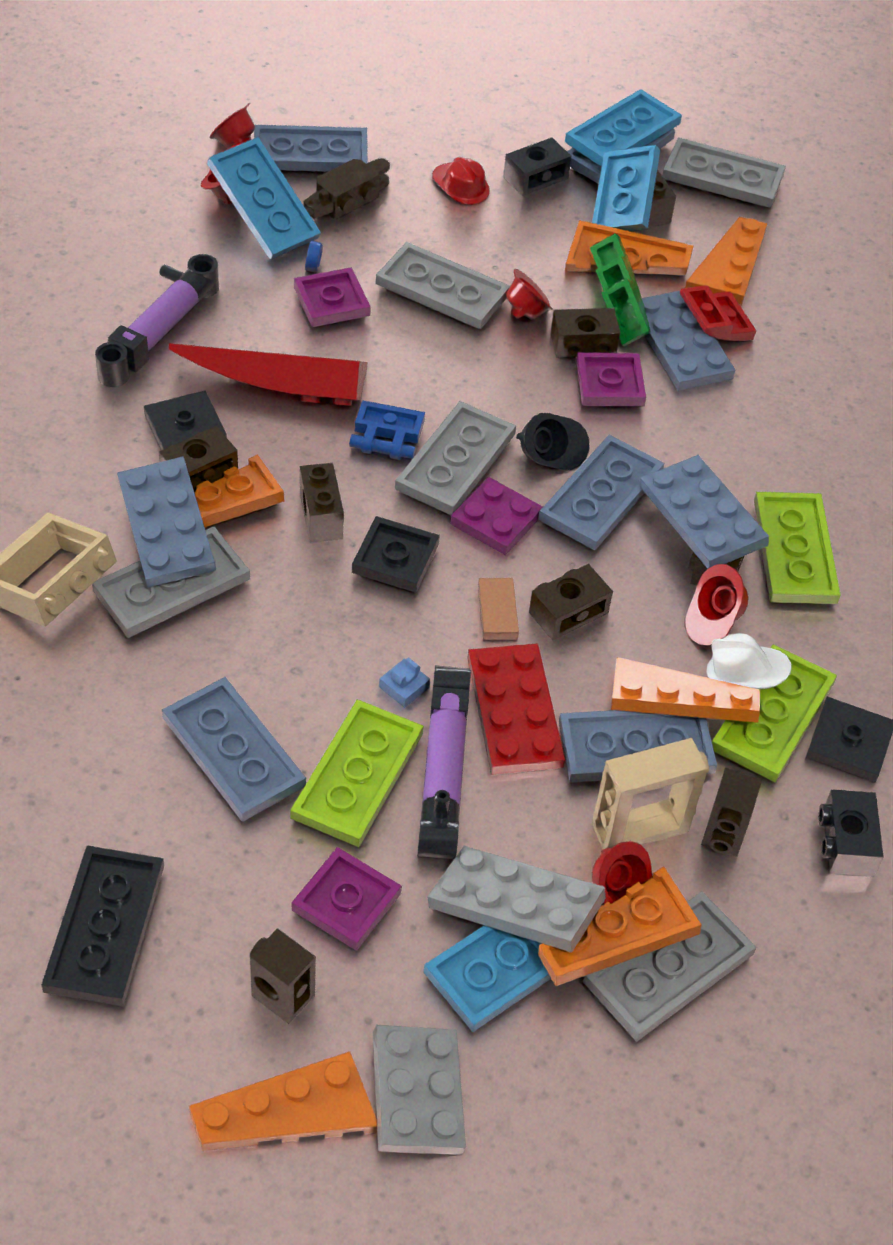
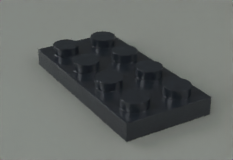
(103, 926)

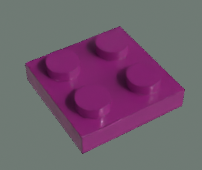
(332, 297)
(611, 379)
(496, 515)
(346, 898)

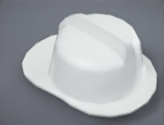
(745, 663)

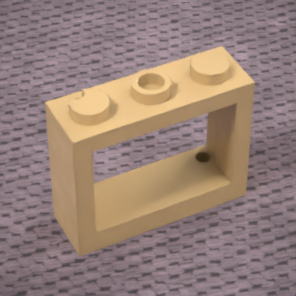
(34, 549)
(628, 775)

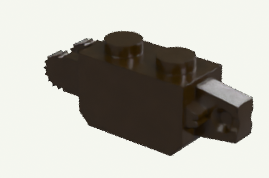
(347, 188)

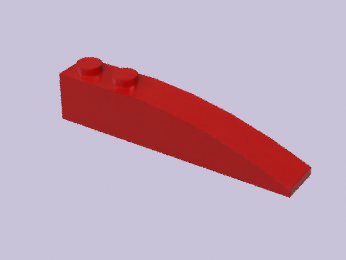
(283, 372)

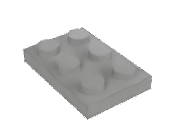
(418, 1090)

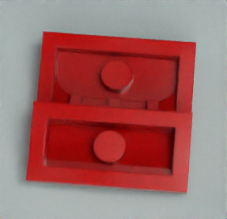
(718, 314)

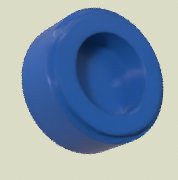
(314, 256)

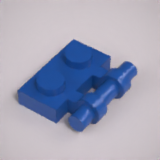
(387, 422)

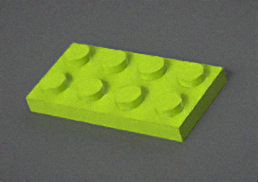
(799, 548)
(782, 721)
(357, 773)

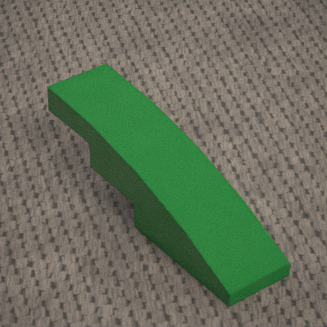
(620, 288)

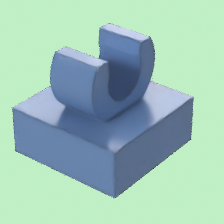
(404, 682)

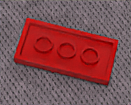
(515, 709)

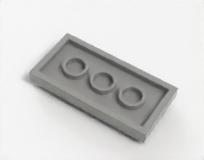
(724, 172)
(442, 285)
(455, 458)
(139, 607)
(517, 898)
(662, 982)

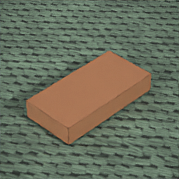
(498, 609)

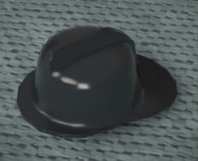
(555, 441)

